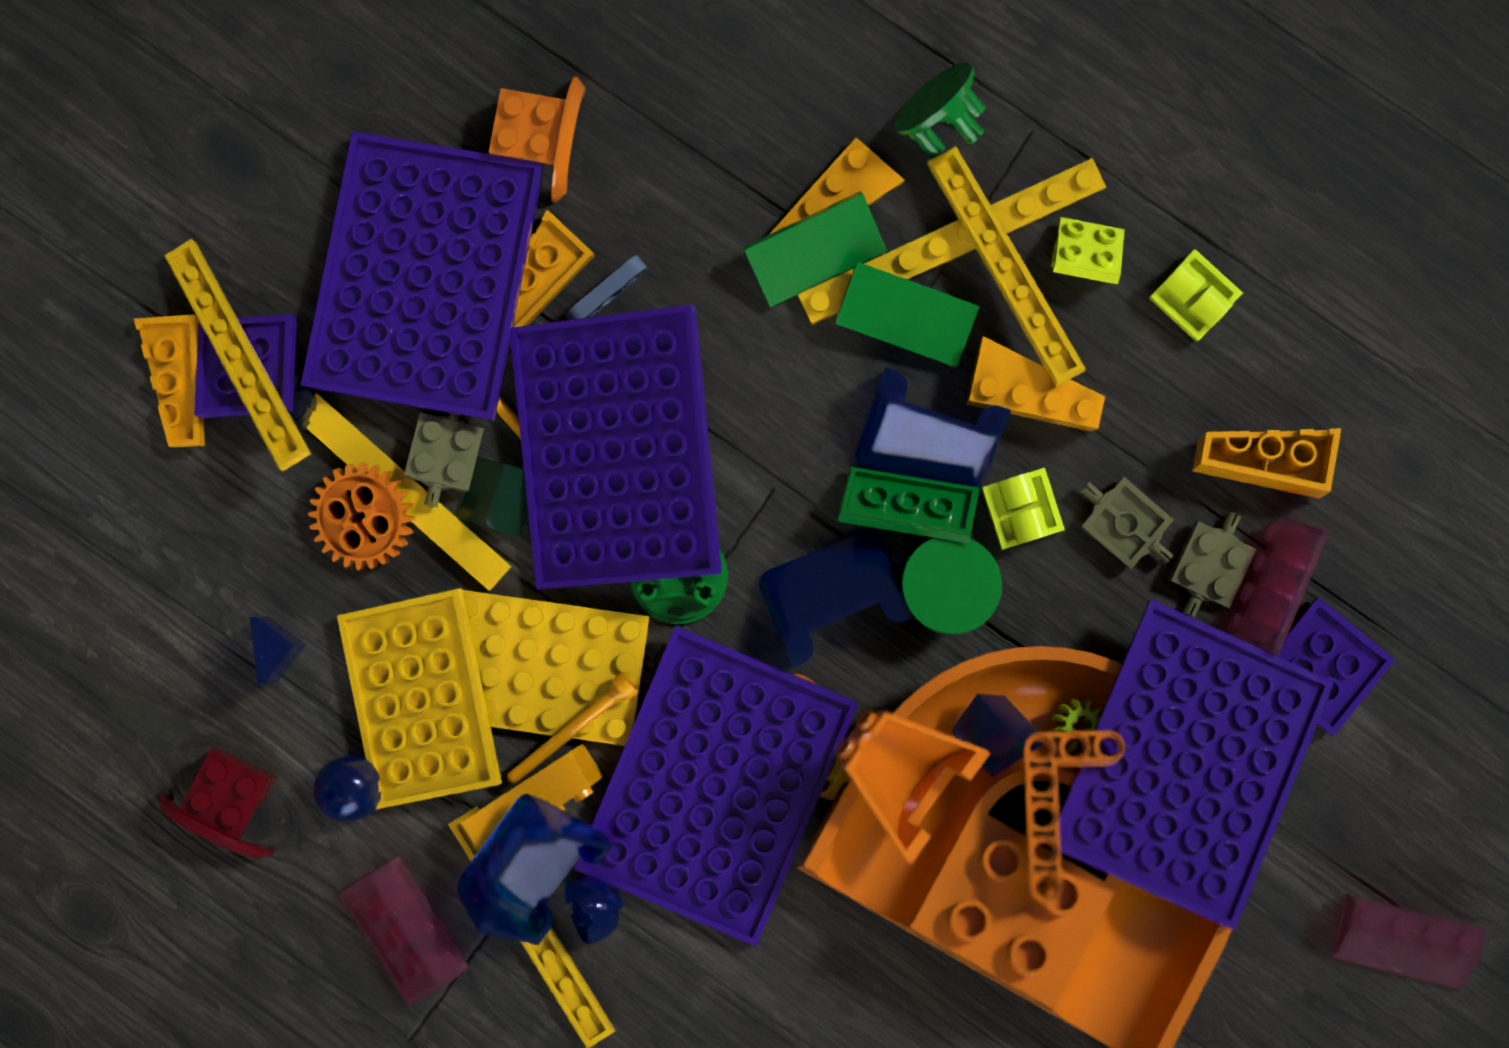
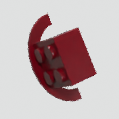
(223, 802)

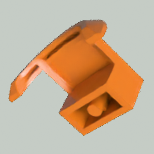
(538, 130)

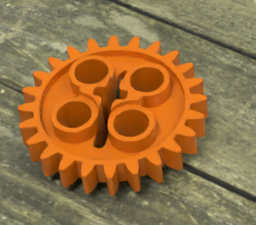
(336, 529)

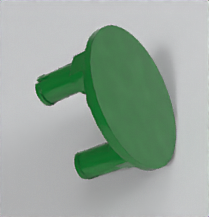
(946, 100)
(951, 585)
(682, 598)

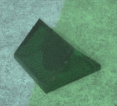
(496, 497)

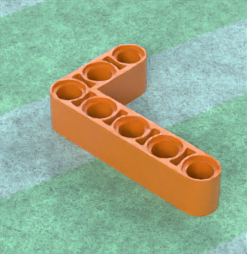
(1049, 800)

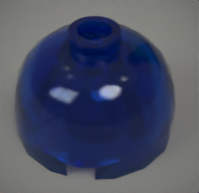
(347, 788)
(593, 908)

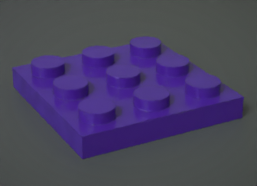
(274, 343)
(1339, 652)

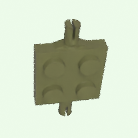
(443, 454)
(1127, 523)
(1212, 564)

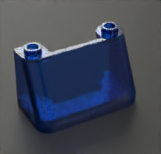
(523, 867)

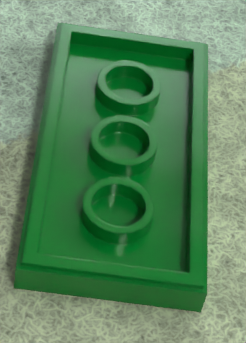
(815, 249)
(906, 314)
(909, 504)

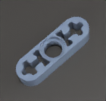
(608, 289)

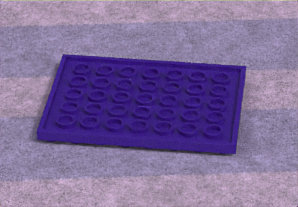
(423, 275)
(616, 448)
(1203, 767)
(717, 784)

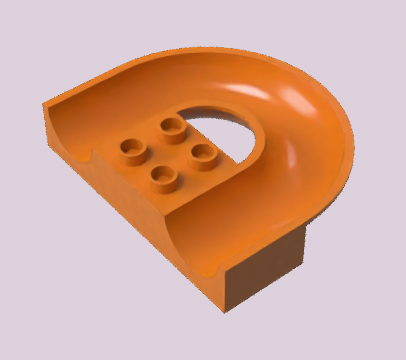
(1095, 956)

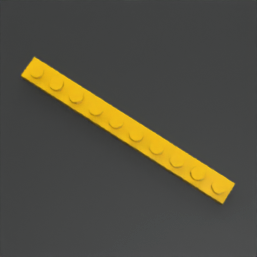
(953, 240)

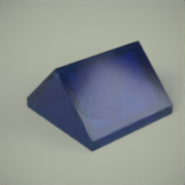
(273, 648)
(996, 727)

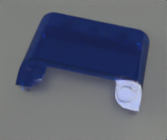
(925, 443)
(830, 587)

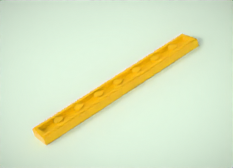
(1006, 266)
(237, 355)
(436, 523)
(556, 969)

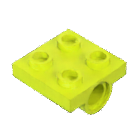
(1088, 250)
(1196, 295)
(1022, 508)

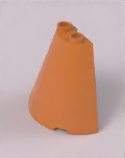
(903, 772)

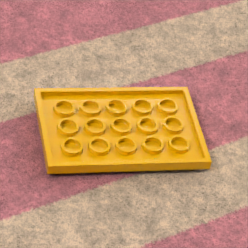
(553, 662)
(419, 698)

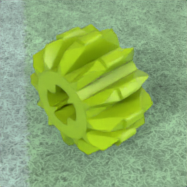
(1071, 716)

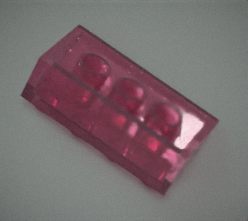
(1277, 584)
(404, 931)
(1408, 941)

